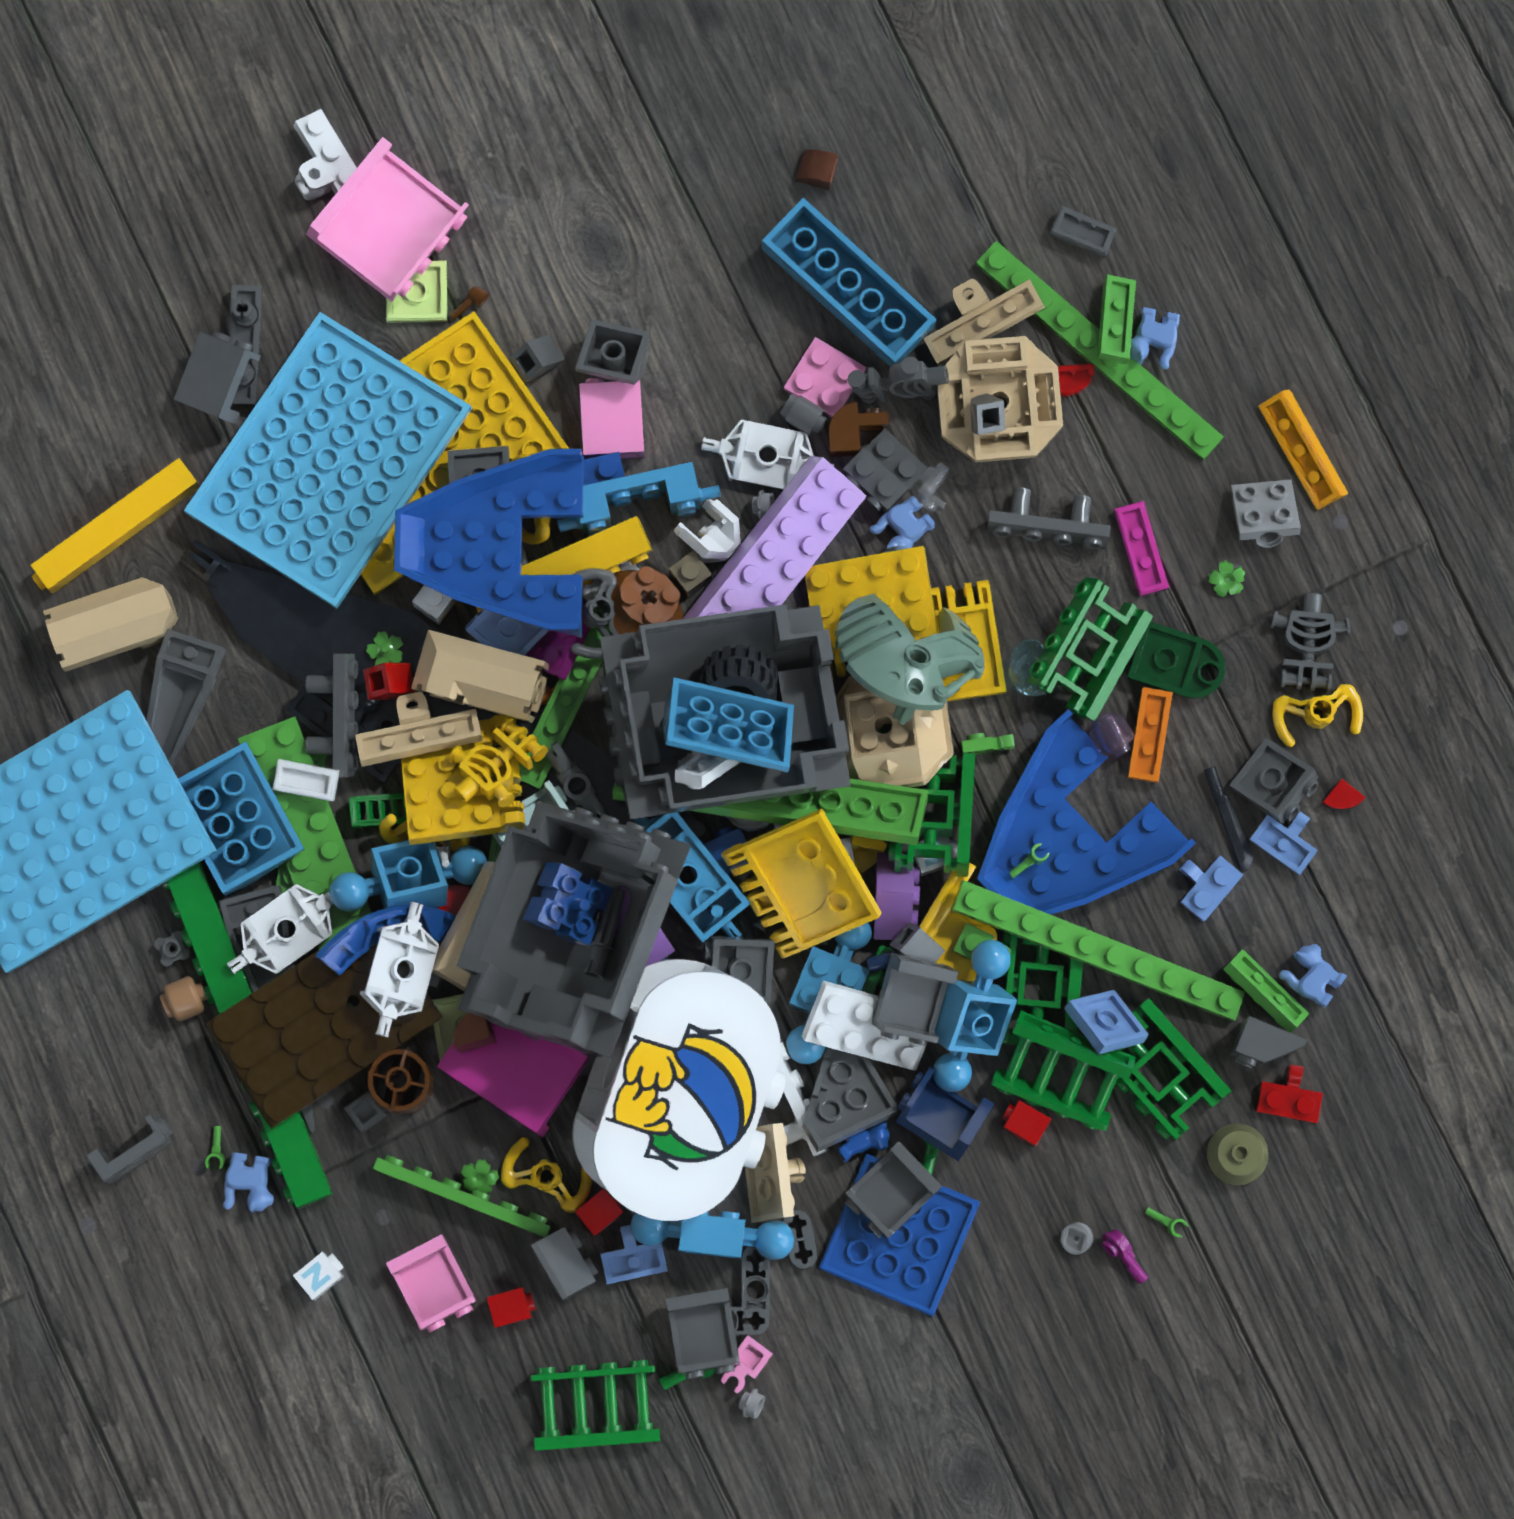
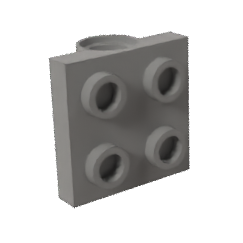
(1265, 511)

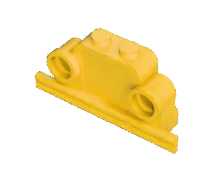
(946, 926)

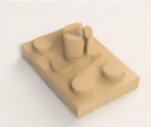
(771, 1178)

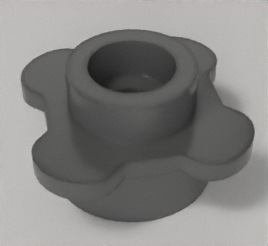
(180, 952)

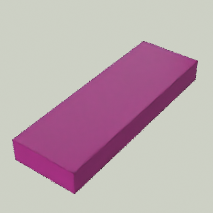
(1141, 549)

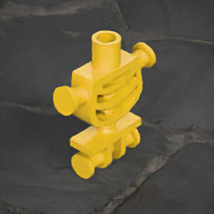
(478, 767)

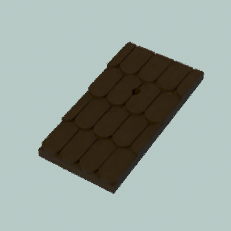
(302, 1037)

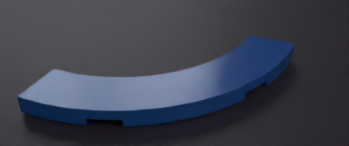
(362, 934)

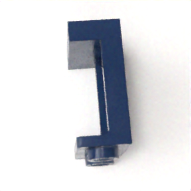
(941, 1116)

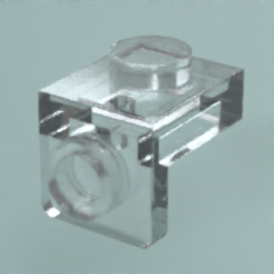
(932, 480)

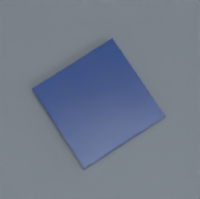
(911, 1263)

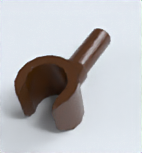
(475, 295)

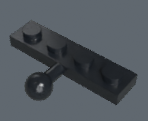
(318, 716)

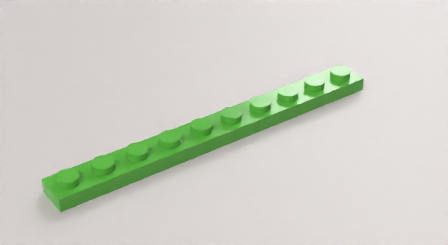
(1084, 338)
(1097, 951)

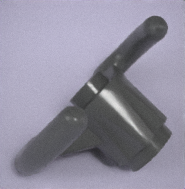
(603, 604)

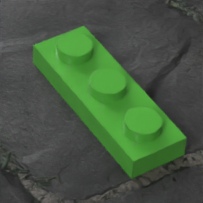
(1116, 319)
(1266, 991)

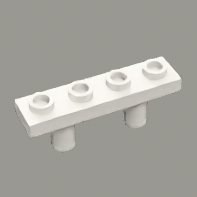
(799, 1105)

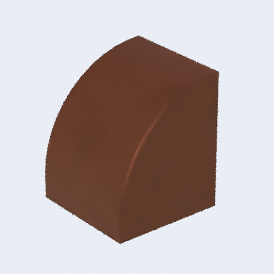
(817, 168)
(473, 1033)

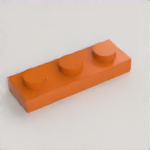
(1150, 735)

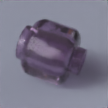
(1111, 735)

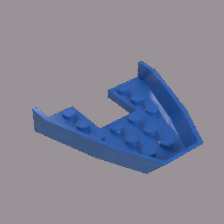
(470, 539)
(1079, 859)

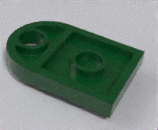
(1173, 662)

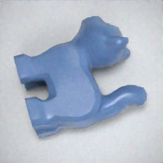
(1155, 334)
(904, 523)
(1314, 981)
(248, 1178)

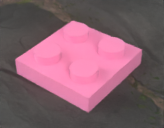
(823, 377)

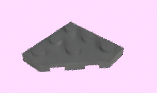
(846, 1099)

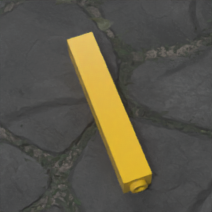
(114, 527)

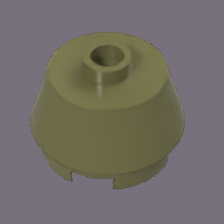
(1237, 1154)

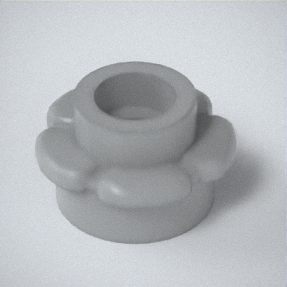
(762, 503)
(751, 1404)

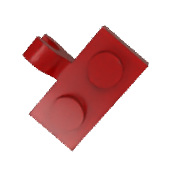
(1290, 1100)

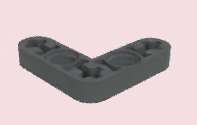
(749, 1304)

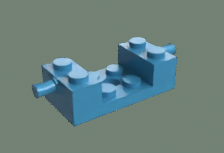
(677, 482)
(712, 896)

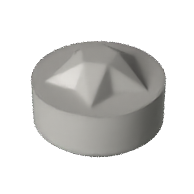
(1076, 1238)

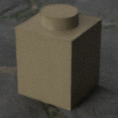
(690, 574)

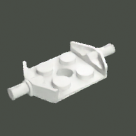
(742, 449)
(264, 944)
(385, 988)

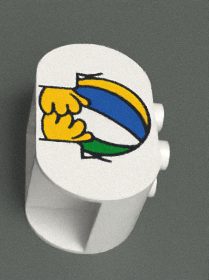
(682, 1092)

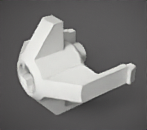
(717, 540)

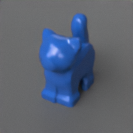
(875, 1137)

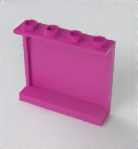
(518, 1075)

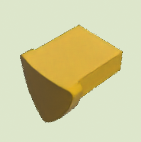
(866, 851)

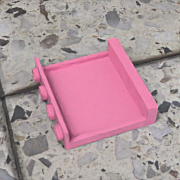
(386, 222)

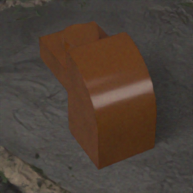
(846, 425)

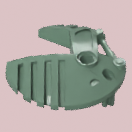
(898, 667)

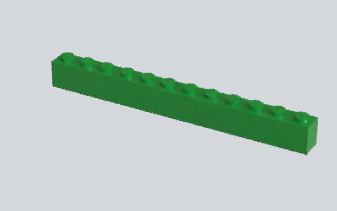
(208, 935)

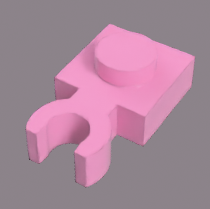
(752, 1360)

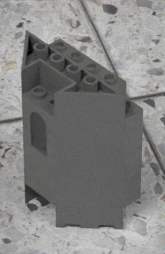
(638, 680)
(536, 979)

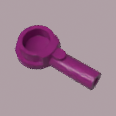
(1117, 1245)

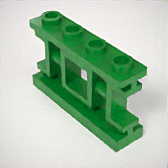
(1109, 658)
(957, 814)
(1064, 987)
(1179, 1053)

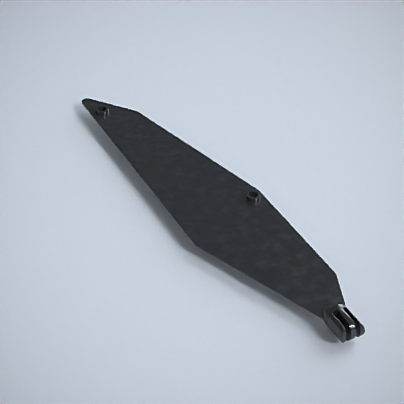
(305, 632)

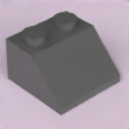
(614, 352)
(1261, 1043)
(564, 1262)

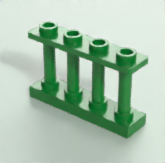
(1059, 1042)
(612, 1432)

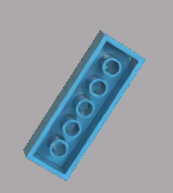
(848, 283)

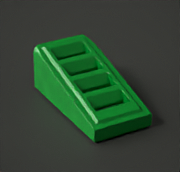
(356, 801)

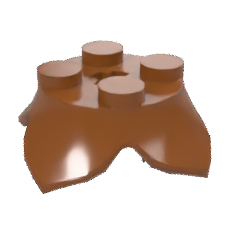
(646, 584)

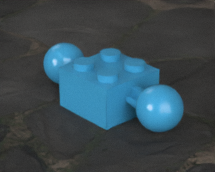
(407, 875)
(831, 968)
(973, 1016)
(716, 1235)

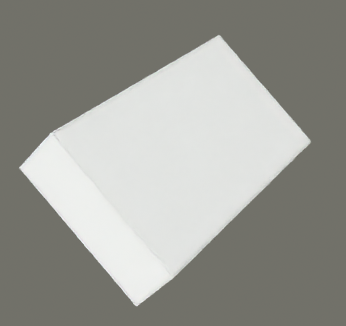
(306, 780)

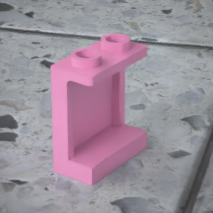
(611, 419)
(432, 1283)

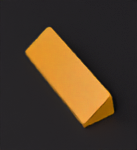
(1303, 449)

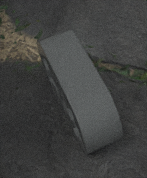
(808, 1238)

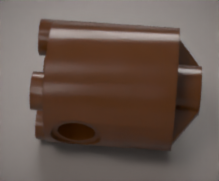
(400, 1081)

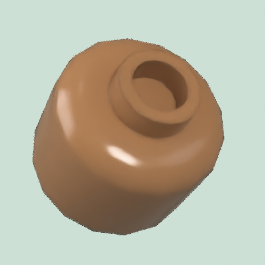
(183, 998)

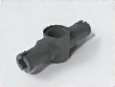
(565, 772)

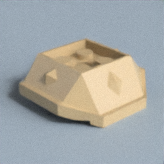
(1007, 370)
(904, 755)

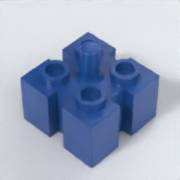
(567, 903)

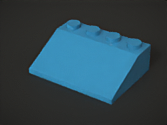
(728, 724)
(240, 819)

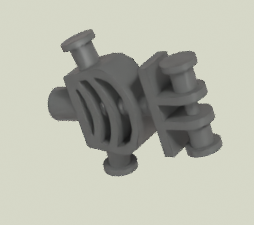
(905, 380)
(1313, 621)

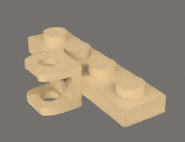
(982, 317)
(417, 732)

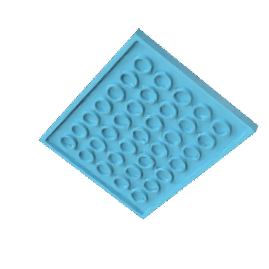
(328, 459)
(88, 828)

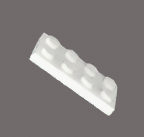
(844, 1023)

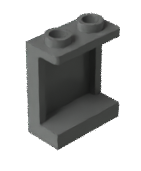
(214, 375)
(912, 998)
(113, 1170)
(892, 1191)
(703, 1333)

